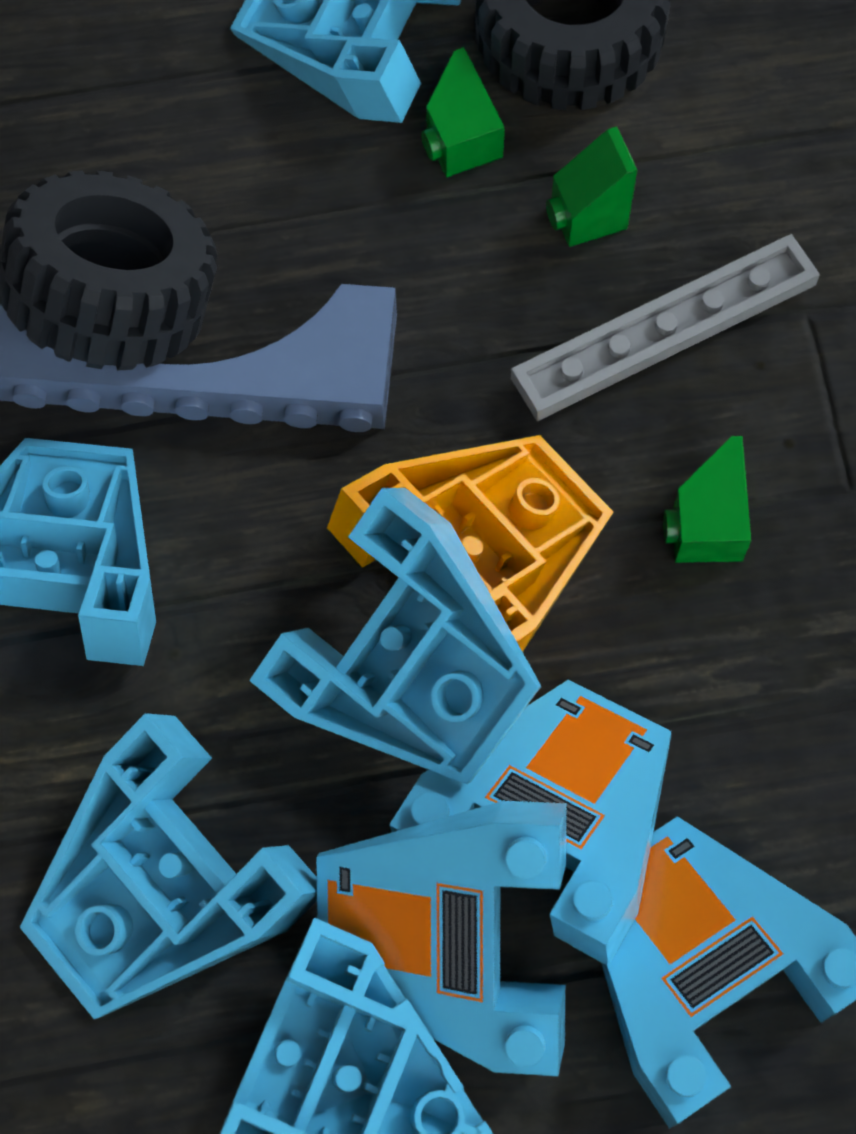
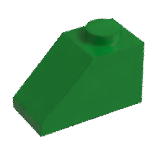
(462, 120)
(594, 191)
(712, 510)

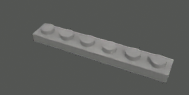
(663, 327)

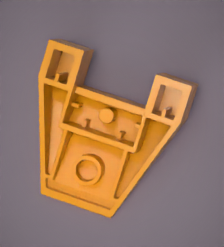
(513, 509)

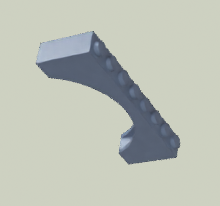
(320, 374)

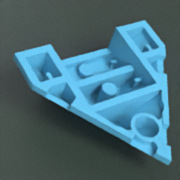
(347, 1054)

